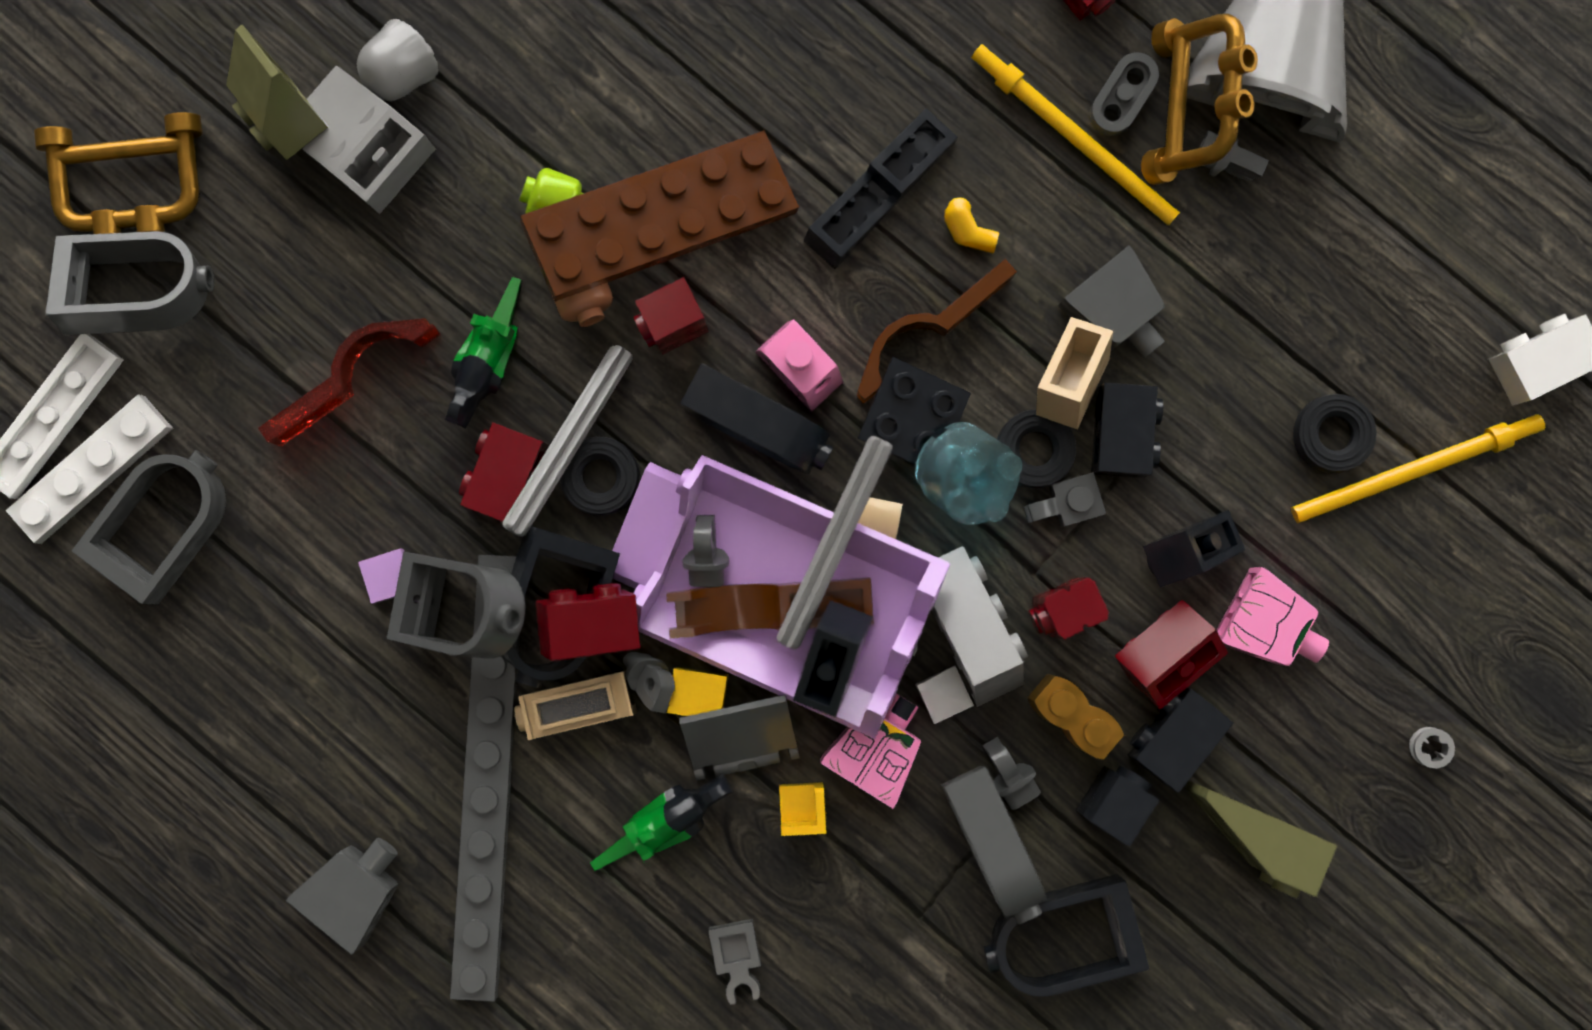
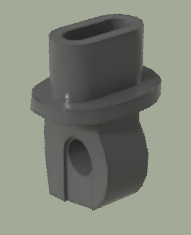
(1237, 162)
(705, 561)
(650, 680)
(1014, 780)

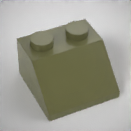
(269, 98)

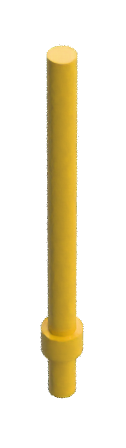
(1011, 79)
(1494, 438)

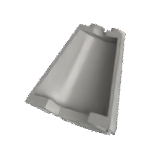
(1297, 66)

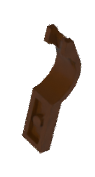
(941, 323)
(756, 605)

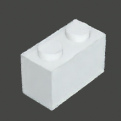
(1545, 361)

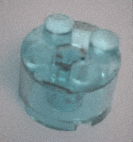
(968, 474)

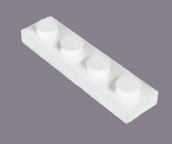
(54, 412)
(89, 469)

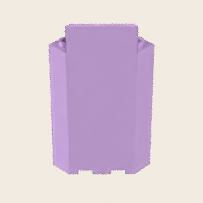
(772, 541)

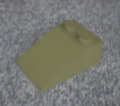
(1283, 853)

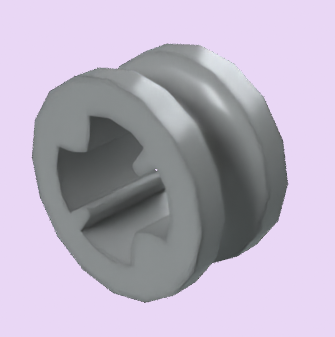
(1443, 757)

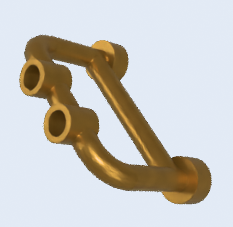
(1174, 40)
(180, 134)

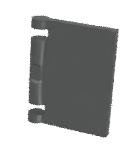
(739, 737)

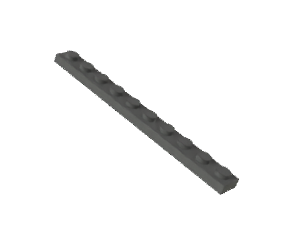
(484, 817)

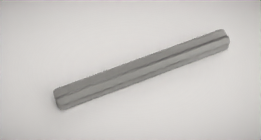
(567, 441)
(834, 542)

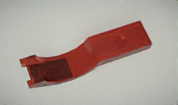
(338, 387)

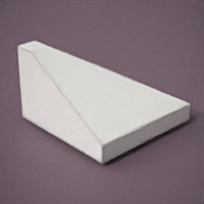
(944, 694)

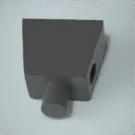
(1120, 300)
(349, 894)

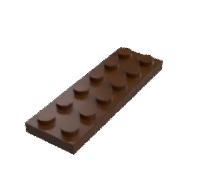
(658, 215)

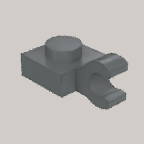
(1071, 501)

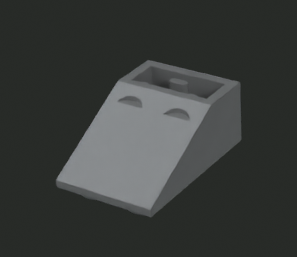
(365, 140)

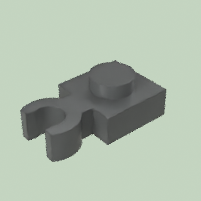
(736, 952)

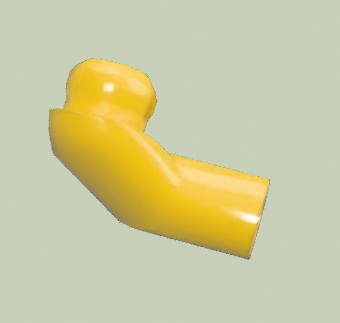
(964, 228)

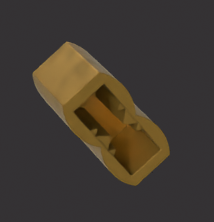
(1068, 708)

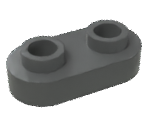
(1123, 96)

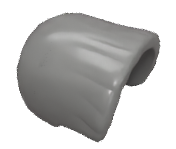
(396, 61)

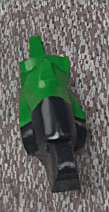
(483, 358)
(666, 821)

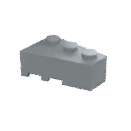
(976, 630)

